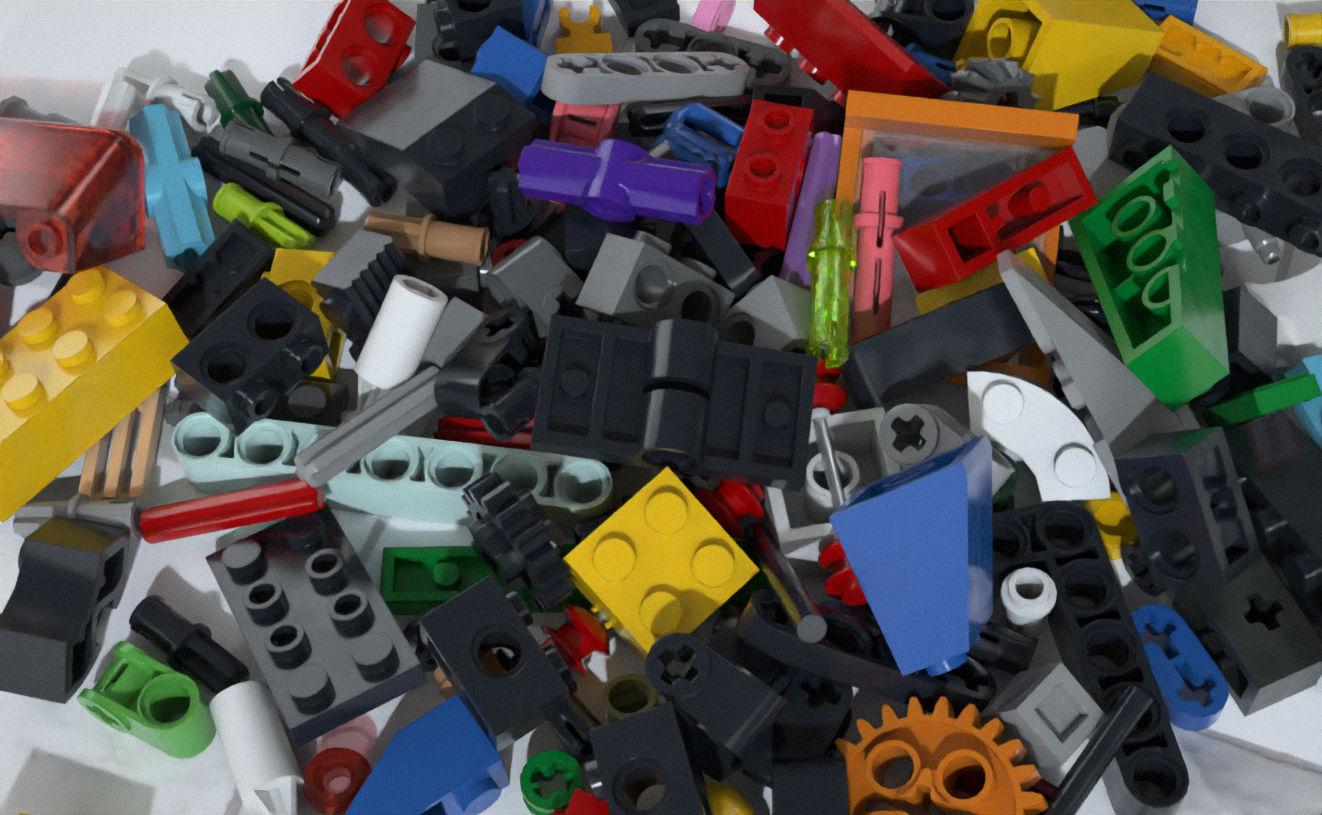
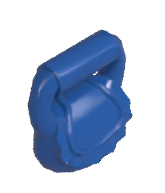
(698, 150)

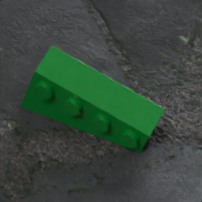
(1160, 276)

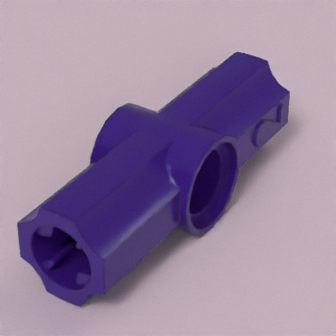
(617, 181)

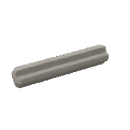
(367, 429)

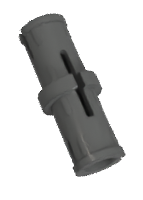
(281, 158)

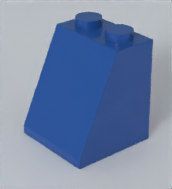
(926, 555)

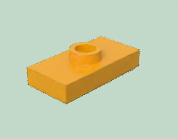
(1203, 62)

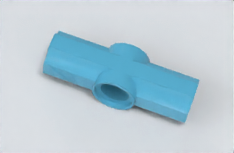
(173, 186)

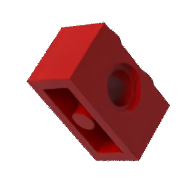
(768, 174)

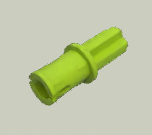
(262, 218)

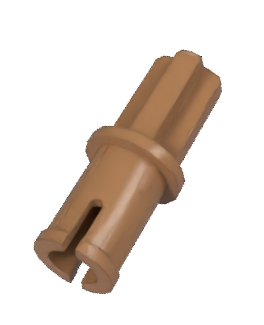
(432, 237)

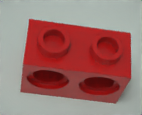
(355, 54)

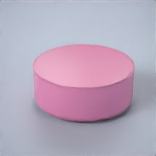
(714, 15)

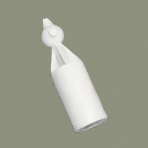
(397, 339)
(257, 748)

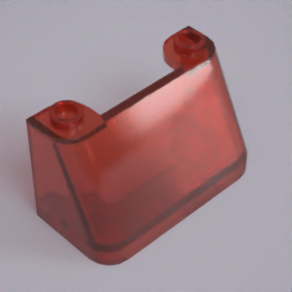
(72, 192)

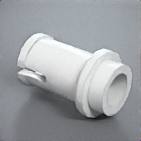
(1019, 608)

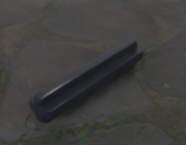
(649, 119)
(298, 204)

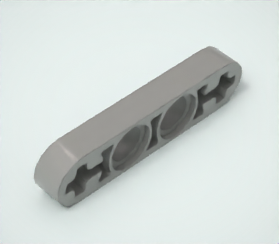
(642, 77)

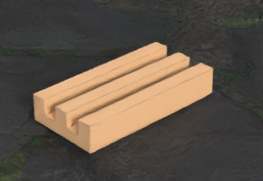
(144, 459)

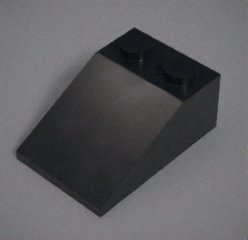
(442, 136)

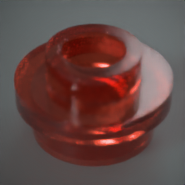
(328, 766)

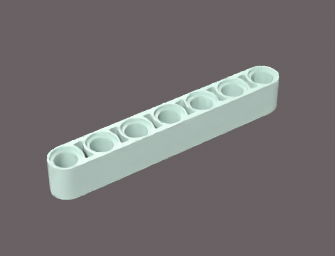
(362, 487)

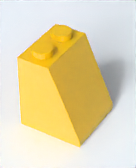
(1068, 45)

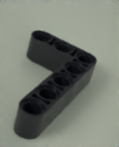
(1095, 630)

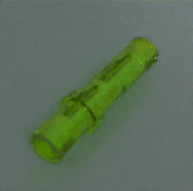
(831, 263)

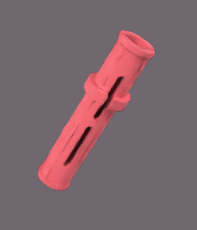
(880, 180)

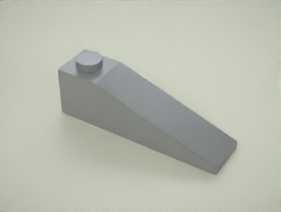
(1090, 369)

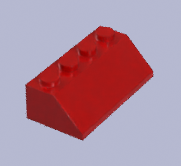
(846, 49)

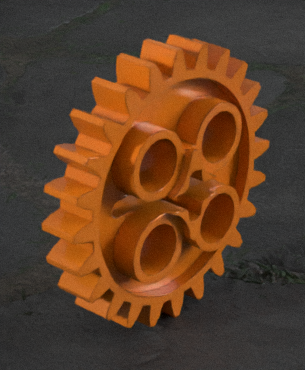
(940, 753)

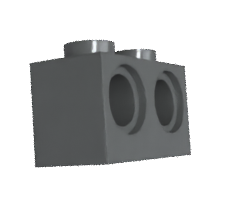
(641, 284)

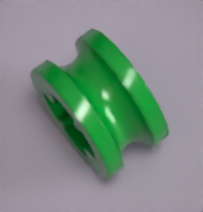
(545, 767)

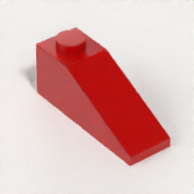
(994, 219)

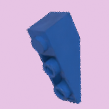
(435, 768)

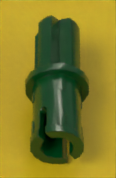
(234, 102)

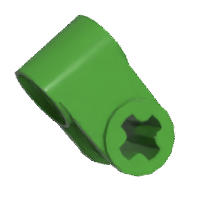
(142, 694)

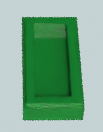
(1262, 400)

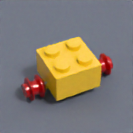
(656, 567)

